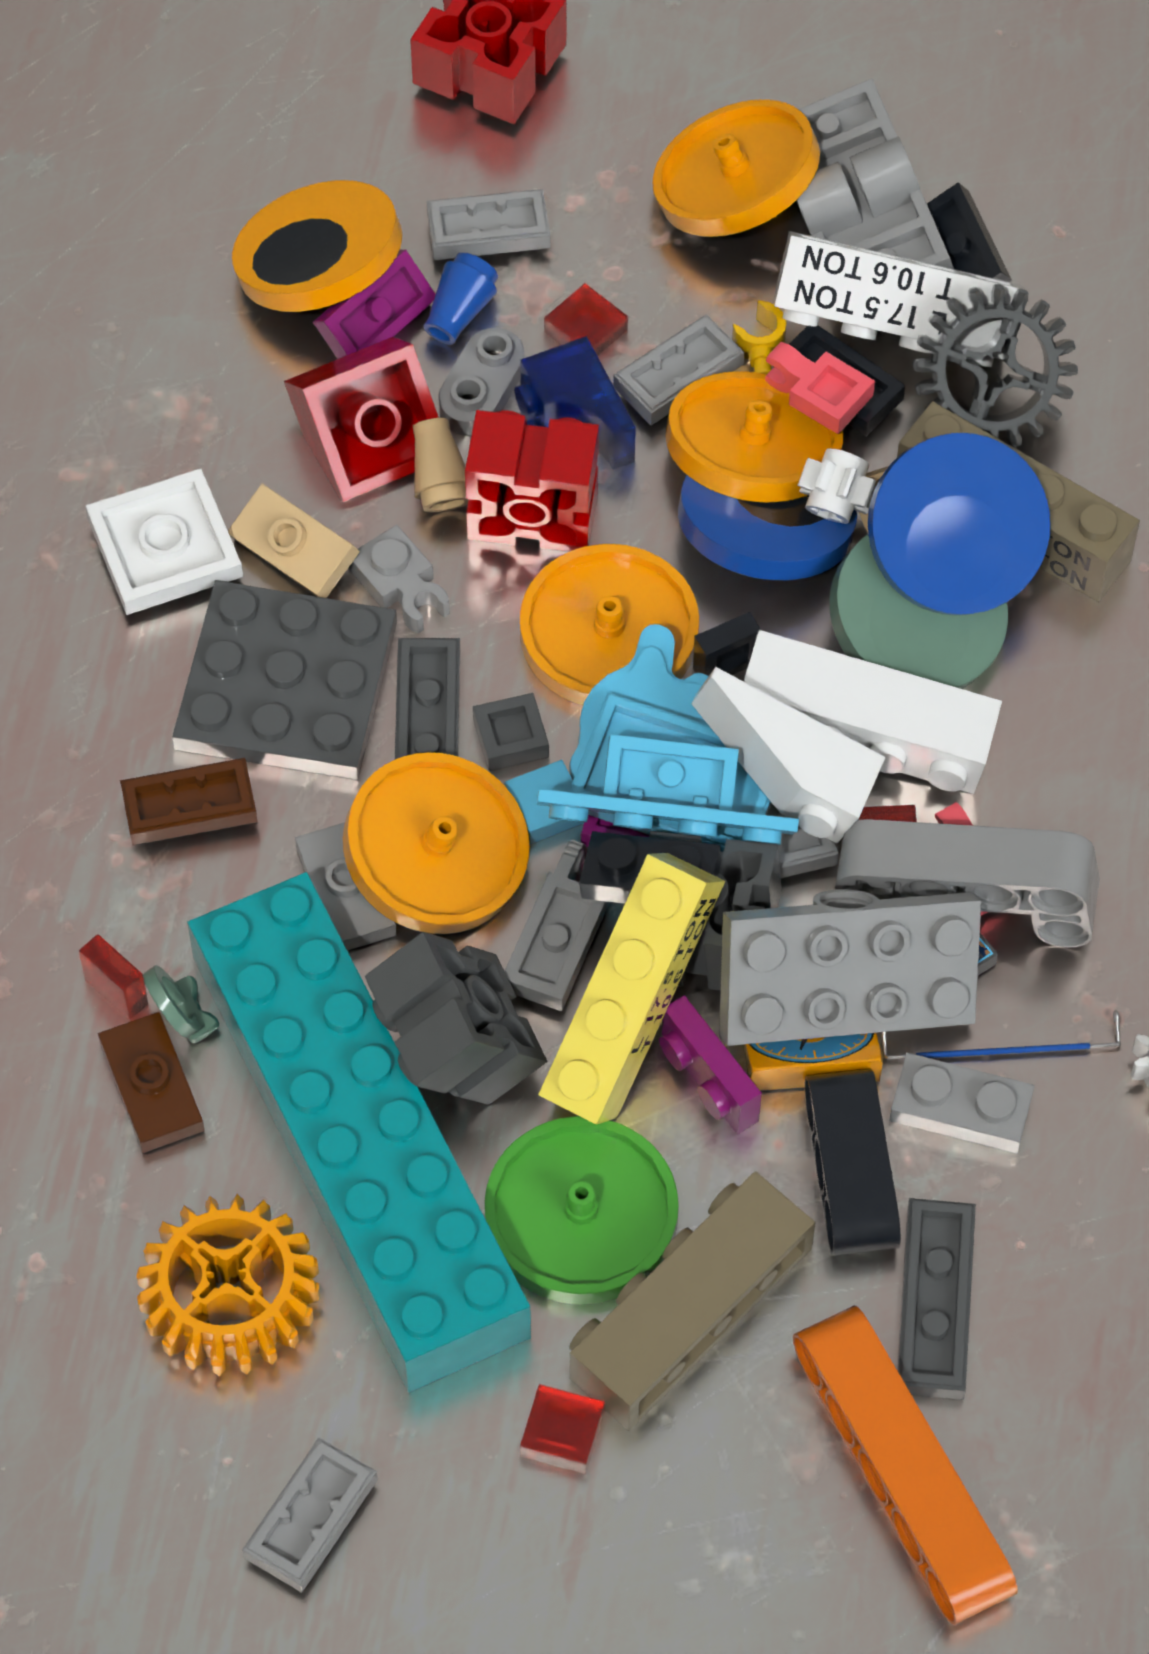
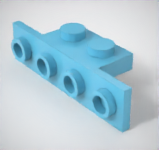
(670, 783)

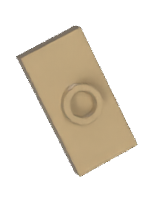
(293, 542)

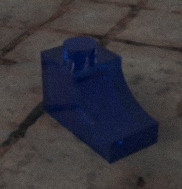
(575, 385)

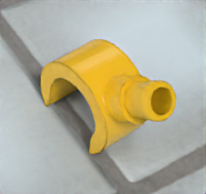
(758, 348)

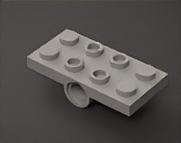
(866, 182)
(849, 966)

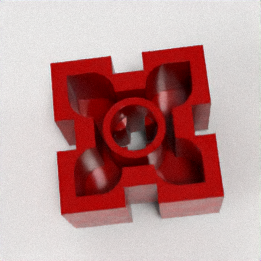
(489, 51)
(531, 480)

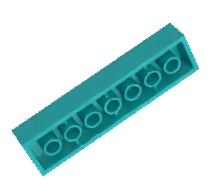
(359, 1133)

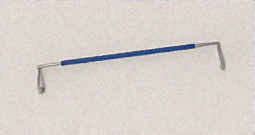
(1009, 1050)

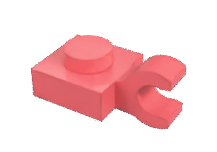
(821, 390)

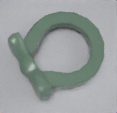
(179, 1004)

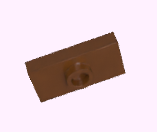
(188, 801)
(151, 1082)

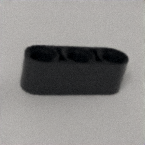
(852, 1162)

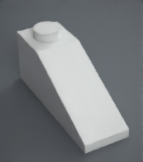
(790, 756)

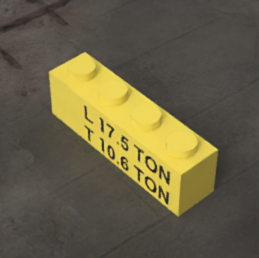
(631, 987)

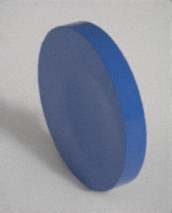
(959, 524)

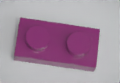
(377, 310)
(721, 1080)

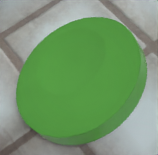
(581, 1209)

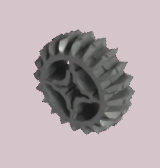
(1005, 340)

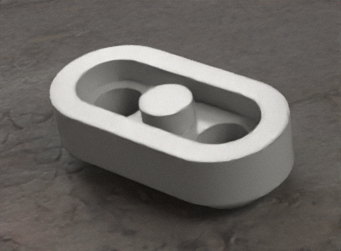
(483, 375)

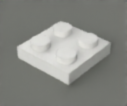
(164, 541)

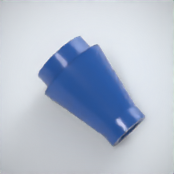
(461, 294)

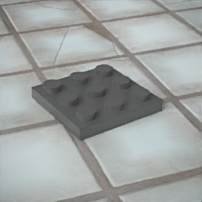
(285, 680)

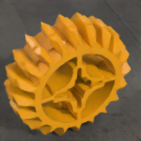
(256, 1244)

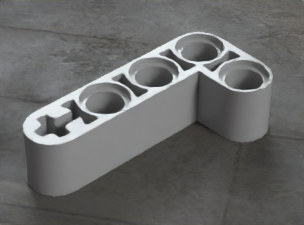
(1007, 868)

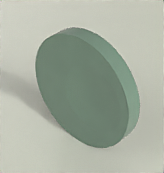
(892, 632)

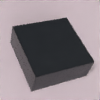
(726, 646)

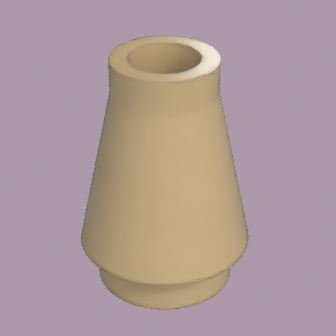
(438, 467)

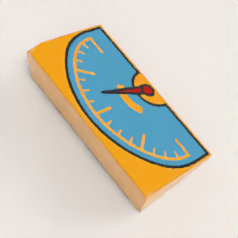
(789, 1062)

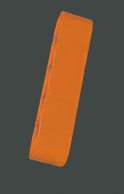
(905, 1465)

